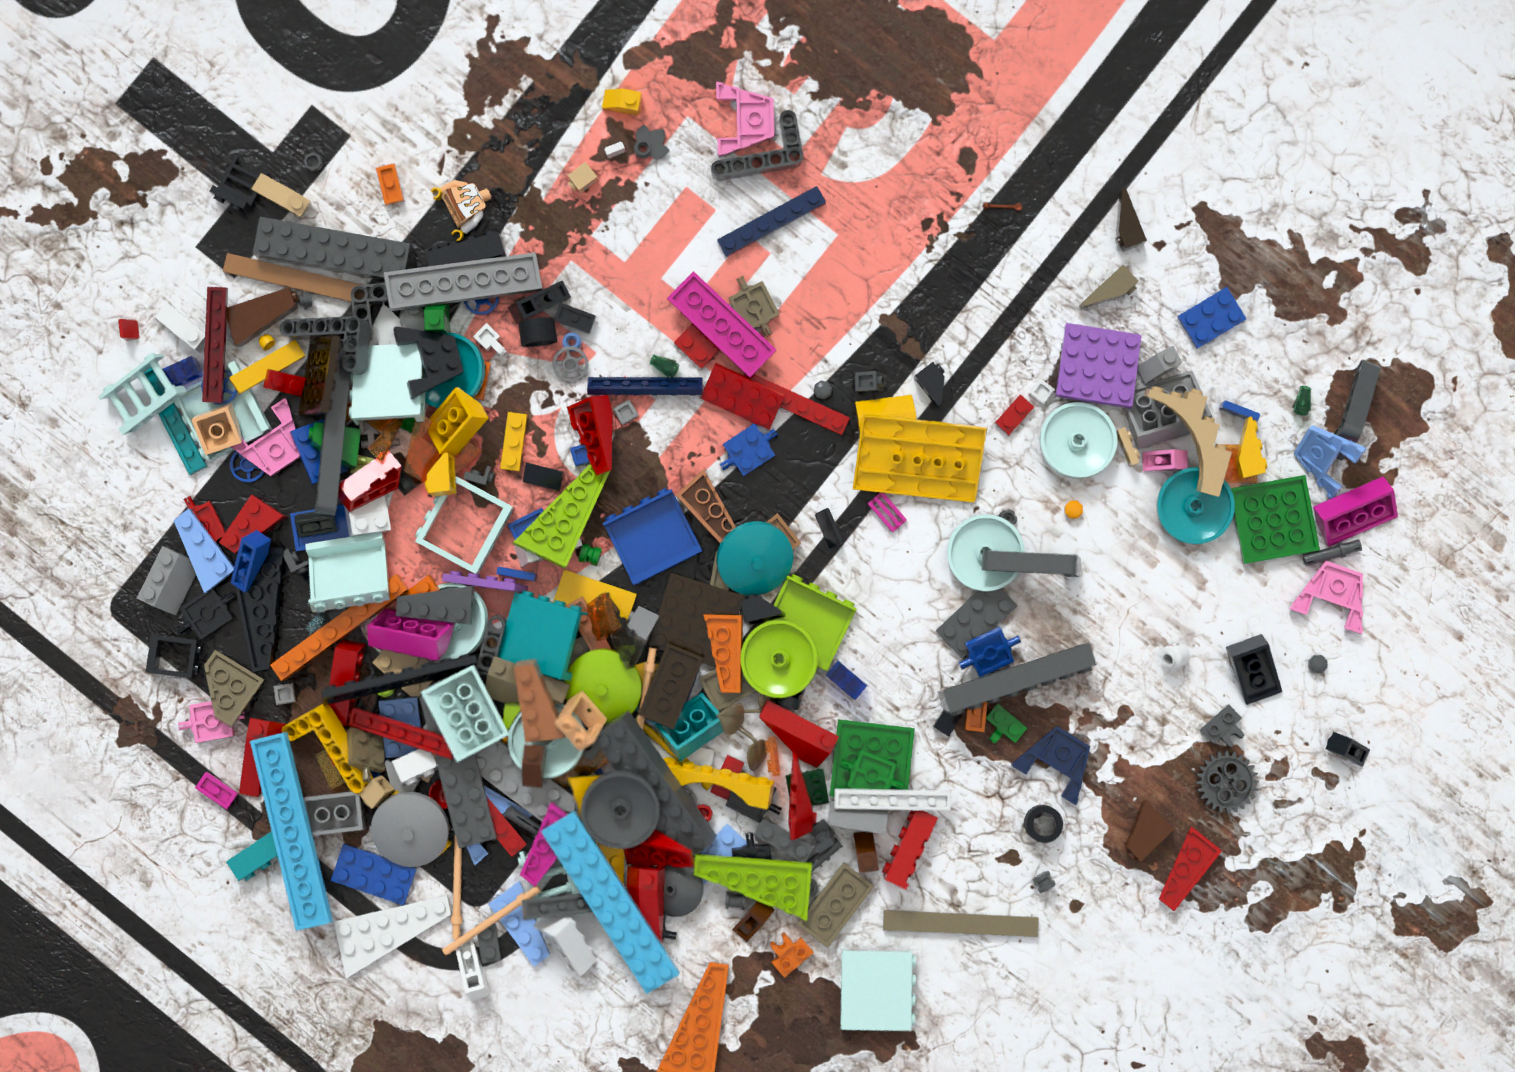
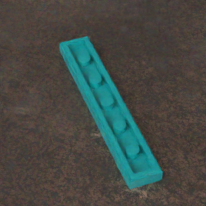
(178, 430)

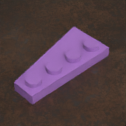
(489, 582)

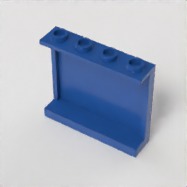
(652, 536)

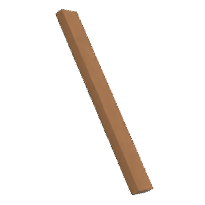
(290, 278)

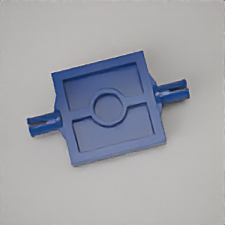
(748, 449)
(989, 652)

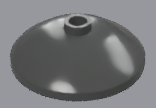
(686, 891)

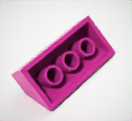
(1356, 511)
(410, 635)

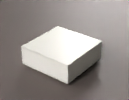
(614, 150)
(1041, 391)

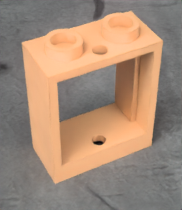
(592, 719)

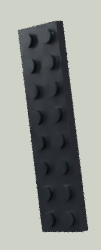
(392, 681)

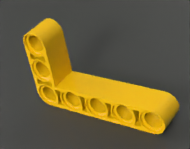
(334, 739)

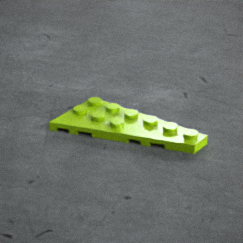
(562, 522)
(764, 880)

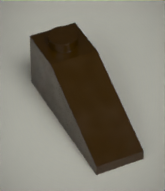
(1128, 228)

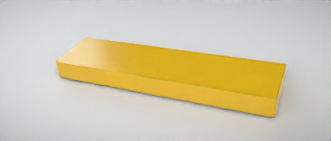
(257, 371)

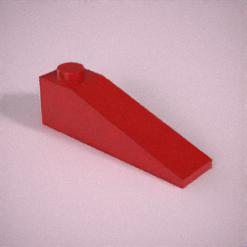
(594, 425)
(257, 729)
(801, 736)
(800, 807)
(659, 851)

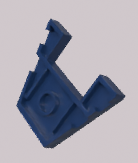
(1062, 753)

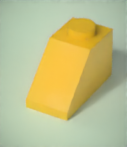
(622, 101)
(441, 477)

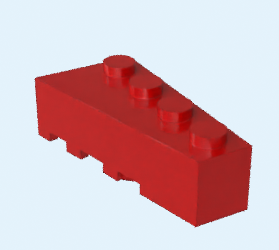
(909, 848)

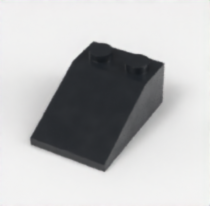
(1254, 669)

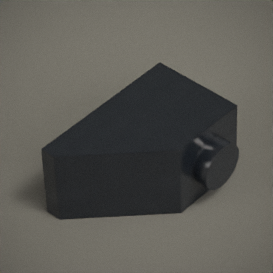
(932, 382)
(759, 610)
(1347, 748)

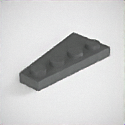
(442, 605)

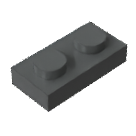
(489, 945)

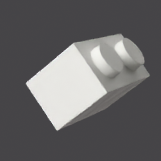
(414, 766)

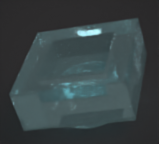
(315, 624)

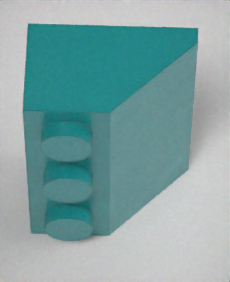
(693, 729)

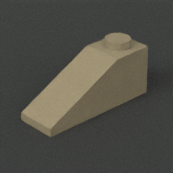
(1116, 286)

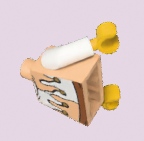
(464, 204)

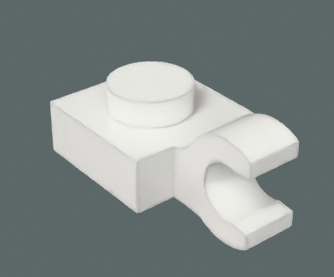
(488, 338)

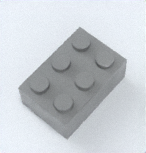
(335, 813)

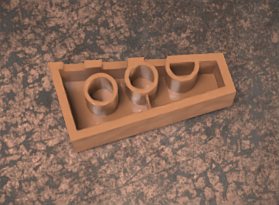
(705, 504)
(535, 703)

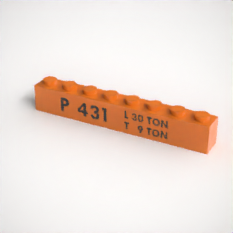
(334, 632)

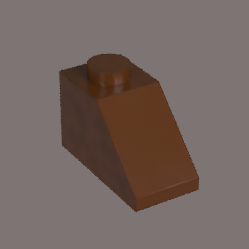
(533, 765)
(865, 851)
(753, 920)

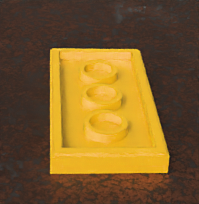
(575, 586)

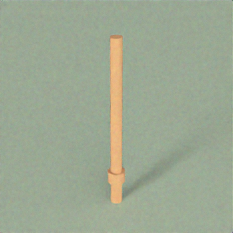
(649, 668)
(456, 918)
(491, 920)

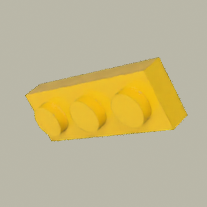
(513, 441)

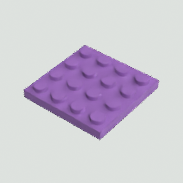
(1098, 365)

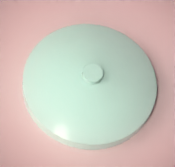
(1078, 440)
(967, 546)
(467, 637)
(561, 752)

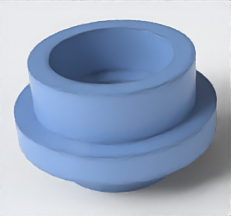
(569, 336)

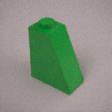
(437, 318)
(350, 443)

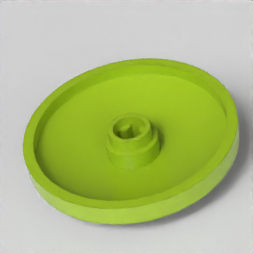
(779, 658)
(606, 682)

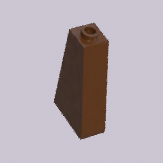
(259, 314)

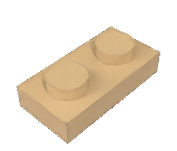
(1131, 454)

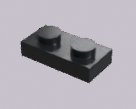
(574, 318)

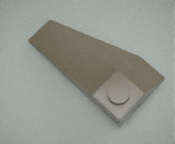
(503, 688)

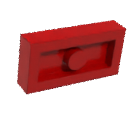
(284, 382)
(1014, 414)

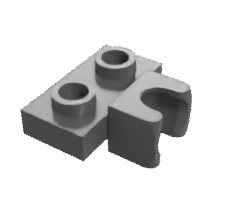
(1223, 727)

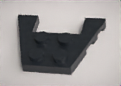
(438, 358)

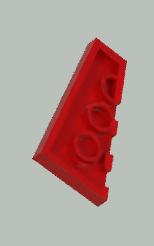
(1191, 863)

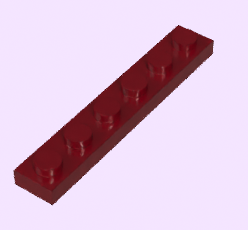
(215, 344)

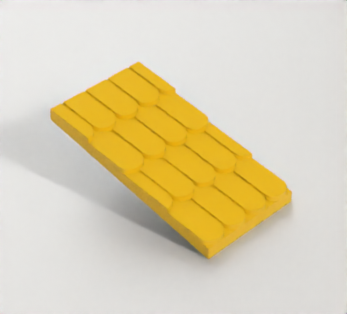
(919, 458)

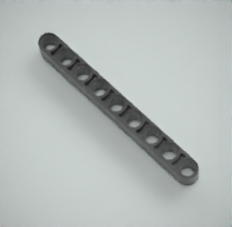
(332, 444)

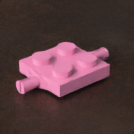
(205, 725)

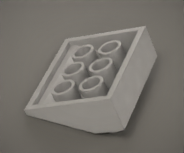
(1154, 422)

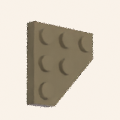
(229, 687)

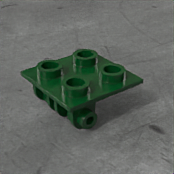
(815, 785)

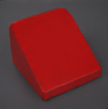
(128, 329)

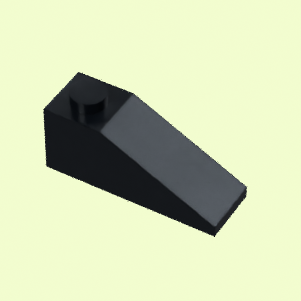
(539, 302)

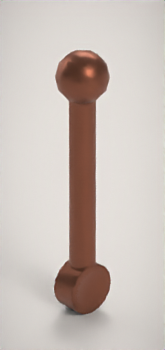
(1017, 207)

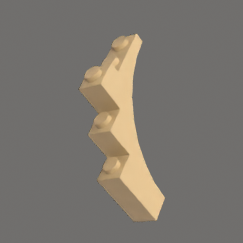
(1212, 460)

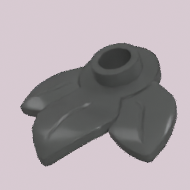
(652, 141)

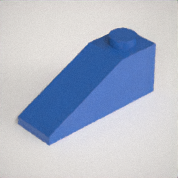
(250, 557)

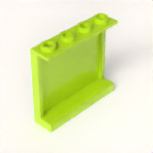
(817, 613)

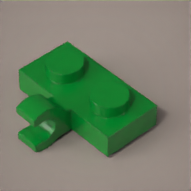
(1004, 724)

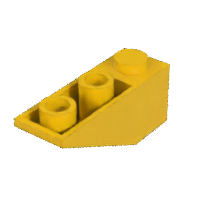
(1249, 456)

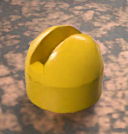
(266, 342)

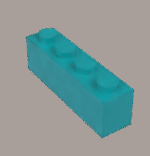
(253, 857)

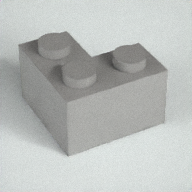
(643, 623)

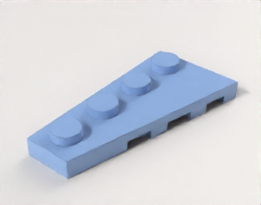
(204, 553)
(722, 845)
(522, 931)

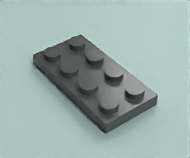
(974, 618)

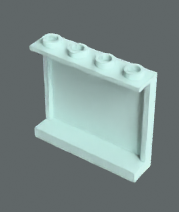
(383, 387)
(246, 407)
(348, 572)
(877, 990)

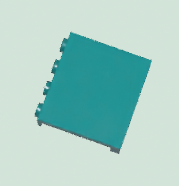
(541, 632)

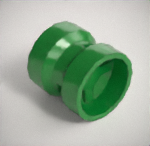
(590, 554)

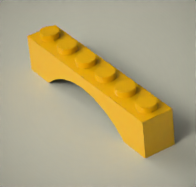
(753, 790)

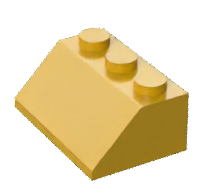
(893, 407)
(456, 422)

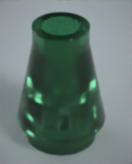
(665, 365)
(1302, 403)

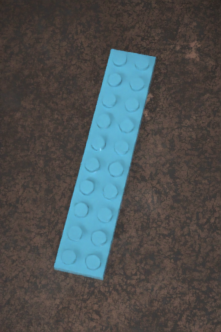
(291, 831)
(610, 902)

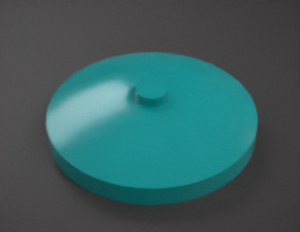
(471, 378)
(1191, 514)
(754, 558)

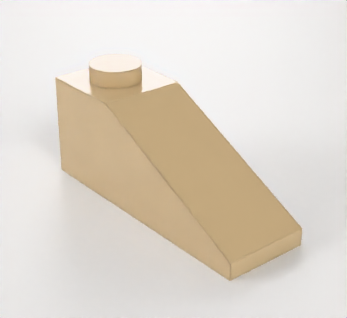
(281, 195)

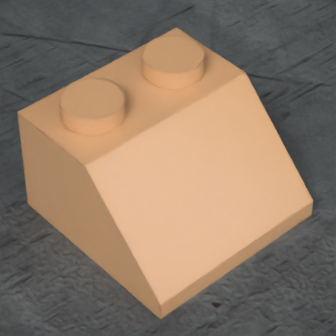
(217, 429)

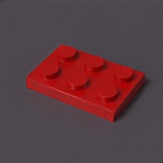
(696, 346)

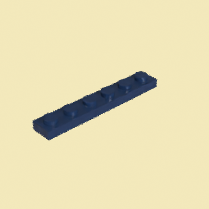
(771, 221)
(645, 386)

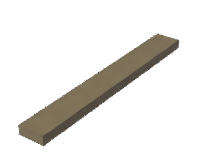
(960, 923)

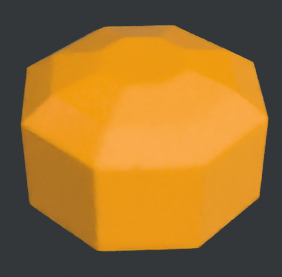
(1073, 509)

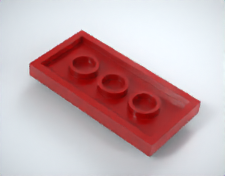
(742, 396)

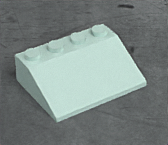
(464, 713)

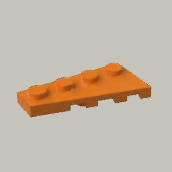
(726, 643)

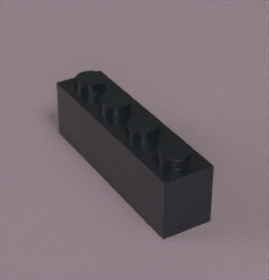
(472, 249)

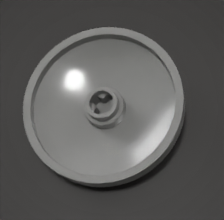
(410, 829)

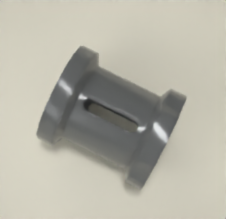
(735, 900)

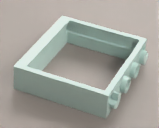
(489, 542)

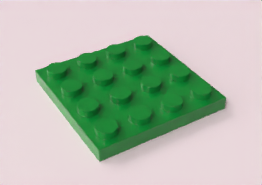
(1274, 519)
(881, 740)

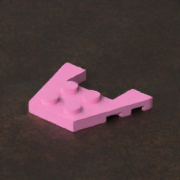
(754, 118)
(275, 448)
(1337, 586)

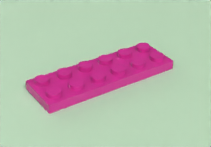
(721, 324)

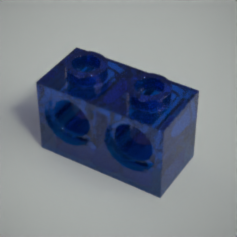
(183, 371)
(846, 680)

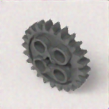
(1241, 772)

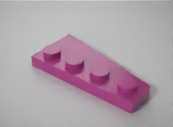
(541, 854)

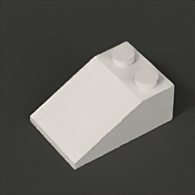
(368, 518)

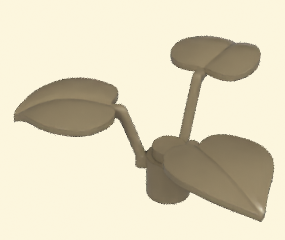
(733, 717)

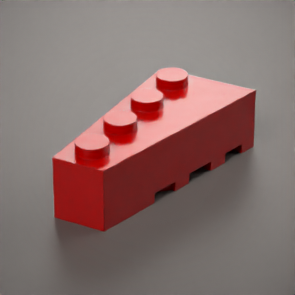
(346, 667)

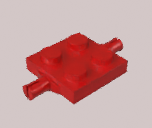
(208, 517)

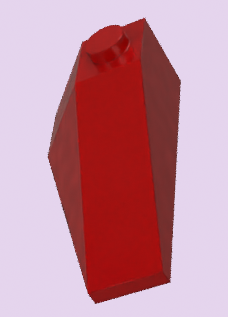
(647, 892)

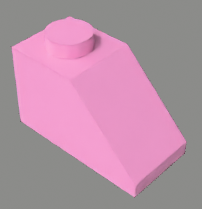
(1165, 460)

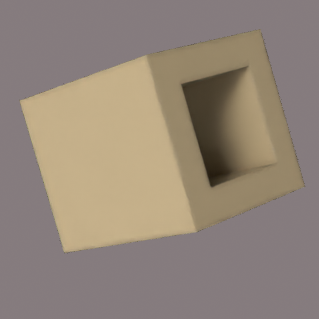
(582, 178)
(376, 792)

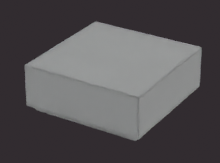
(625, 412)
(284, 694)

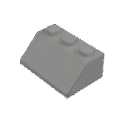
(168, 581)
(858, 819)

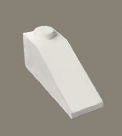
(182, 327)
(472, 971)

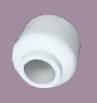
(1175, 655)

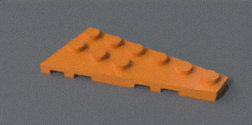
(697, 1036)

